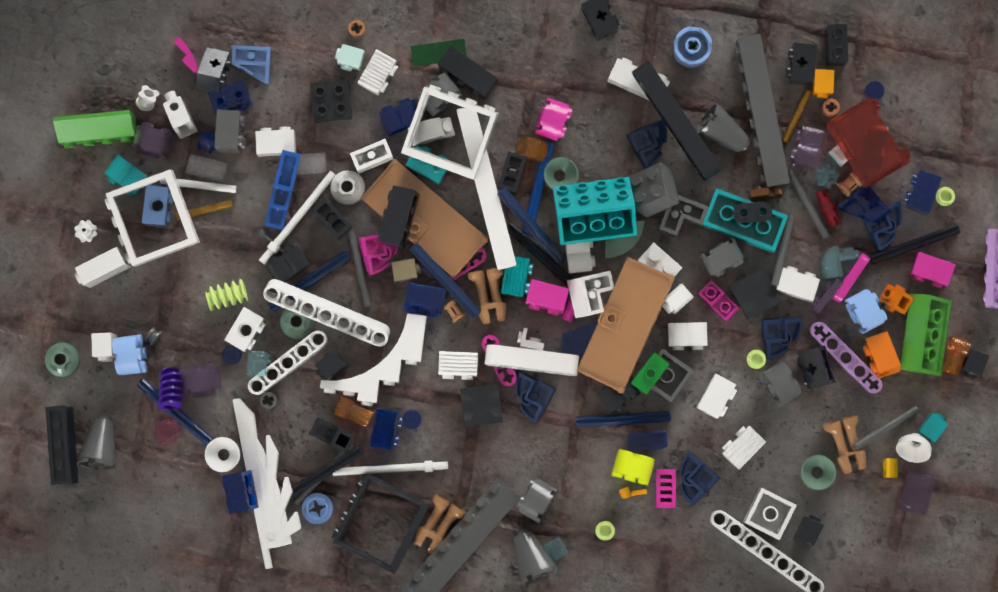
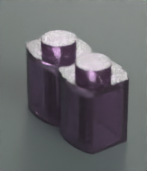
(808, 147)

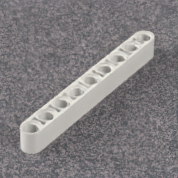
(487, 190)

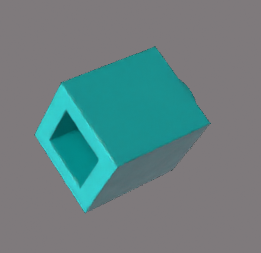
(932, 427)

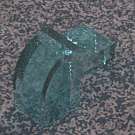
(831, 261)

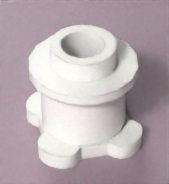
(146, 98)

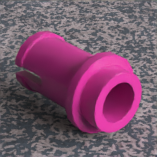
(568, 314)

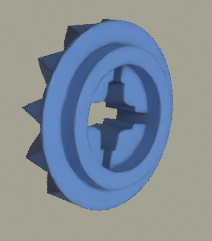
(309, 503)

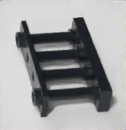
(62, 445)

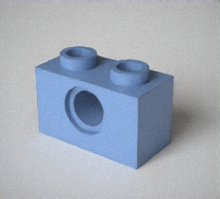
(153, 195)

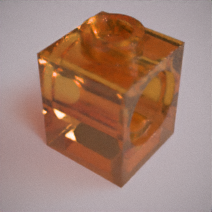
(532, 148)

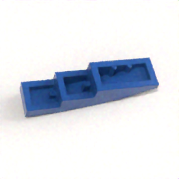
(282, 190)

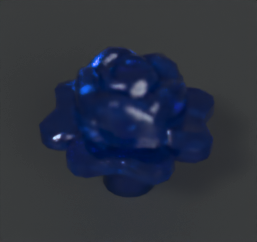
(207, 142)

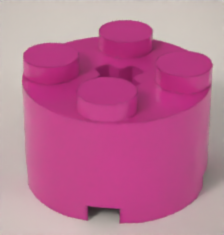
(552, 119)

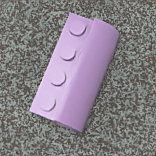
(991, 276)

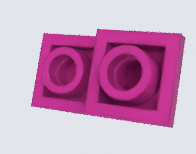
(719, 301)

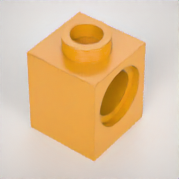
(823, 83)

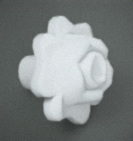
(85, 231)

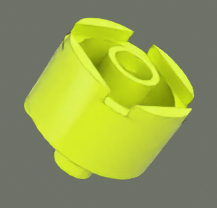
(633, 467)

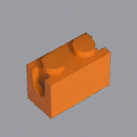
(882, 355)

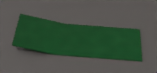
(433, 52)

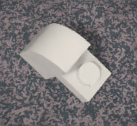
(432, 130)

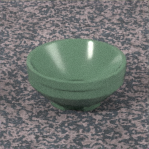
(560, 164)
(296, 332)
(72, 359)
(828, 472)

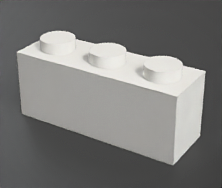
(622, 77)

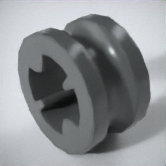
(153, 336)
(267, 406)

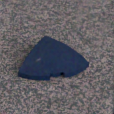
(648, 142)
(883, 231)
(779, 333)
(534, 396)
(696, 478)

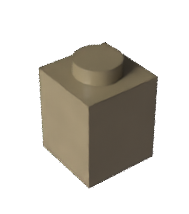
(405, 270)

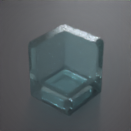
(257, 363)
(555, 548)

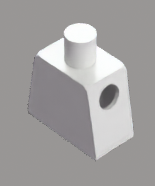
(179, 115)

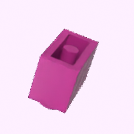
(932, 270)

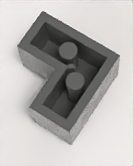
(228, 132)
(685, 210)

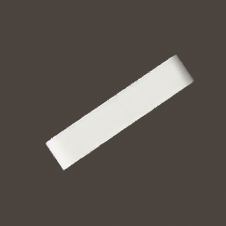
(531, 360)
(297, 361)

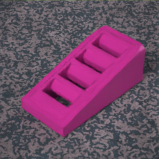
(672, 504)

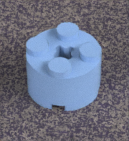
(692, 36)
(865, 310)
(129, 355)

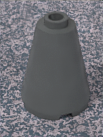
(722, 130)
(99, 446)
(532, 558)

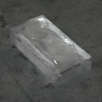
(312, 163)
(206, 168)

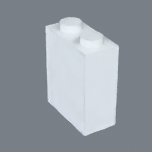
(102, 267)

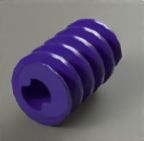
(170, 389)

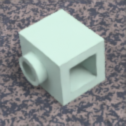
(350, 58)

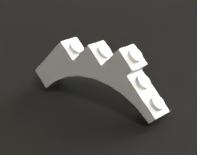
(389, 369)

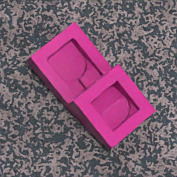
(189, 59)

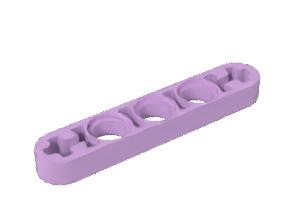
(855, 360)

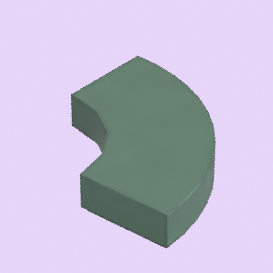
(620, 246)

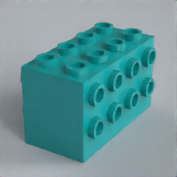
(595, 211)

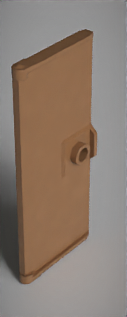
(435, 225)
(625, 324)

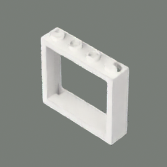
(436, 160)
(180, 205)

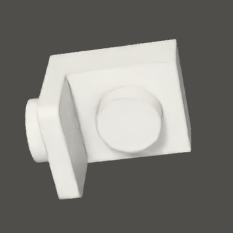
(532, 343)

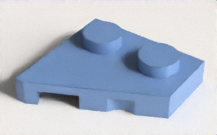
(253, 61)

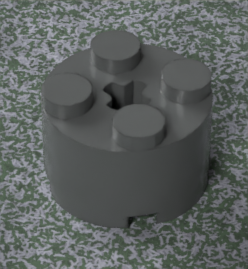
(437, 105)
(722, 256)
(780, 384)
(538, 500)

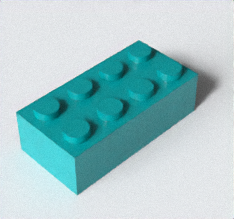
(758, 234)

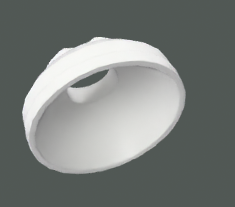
(352, 196)
(913, 451)
(213, 459)

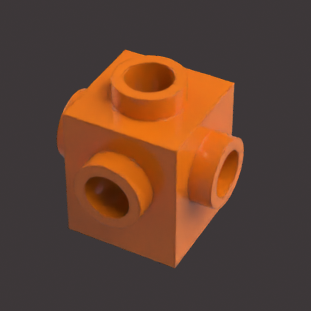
(893, 296)

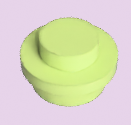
(945, 196)
(756, 359)
(605, 530)

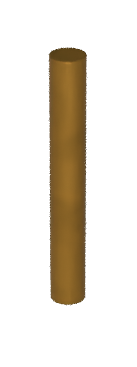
(796, 116)
(207, 209)

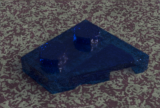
(865, 205)
(576, 341)

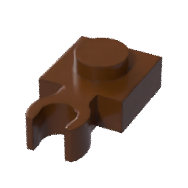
(762, 194)

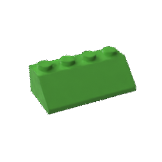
(95, 127)
(925, 335)

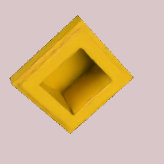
(890, 467)

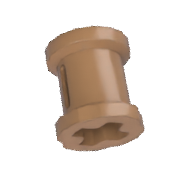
(849, 184)
(455, 310)

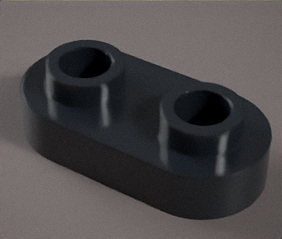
(752, 212)

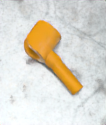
(625, 492)

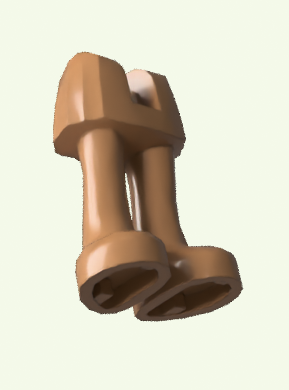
(493, 276)
(835, 429)
(427, 530)

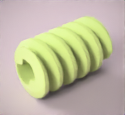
(225, 295)

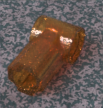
(957, 350)
(349, 410)

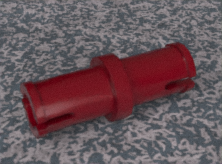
(828, 208)

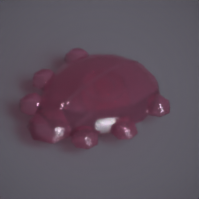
(166, 431)

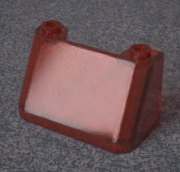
(867, 142)

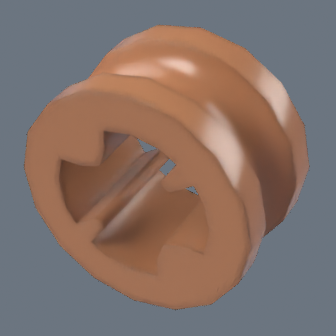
(353, 33)
(834, 112)

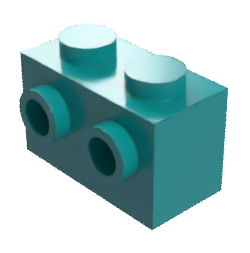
(426, 169)

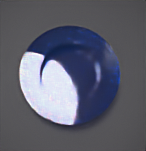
(874, 90)
(231, 354)
(411, 419)

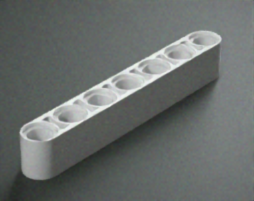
(333, 320)
(757, 549)

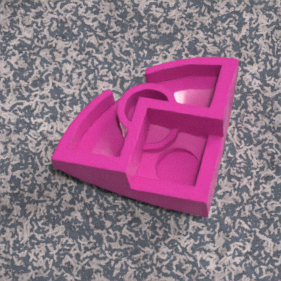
(375, 253)

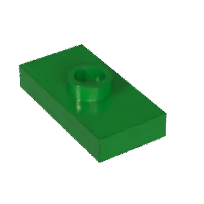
(650, 373)

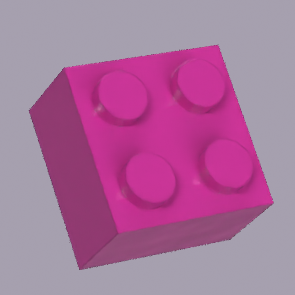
(546, 297)

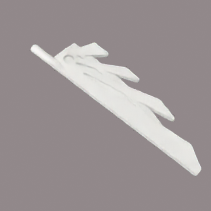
(271, 515)

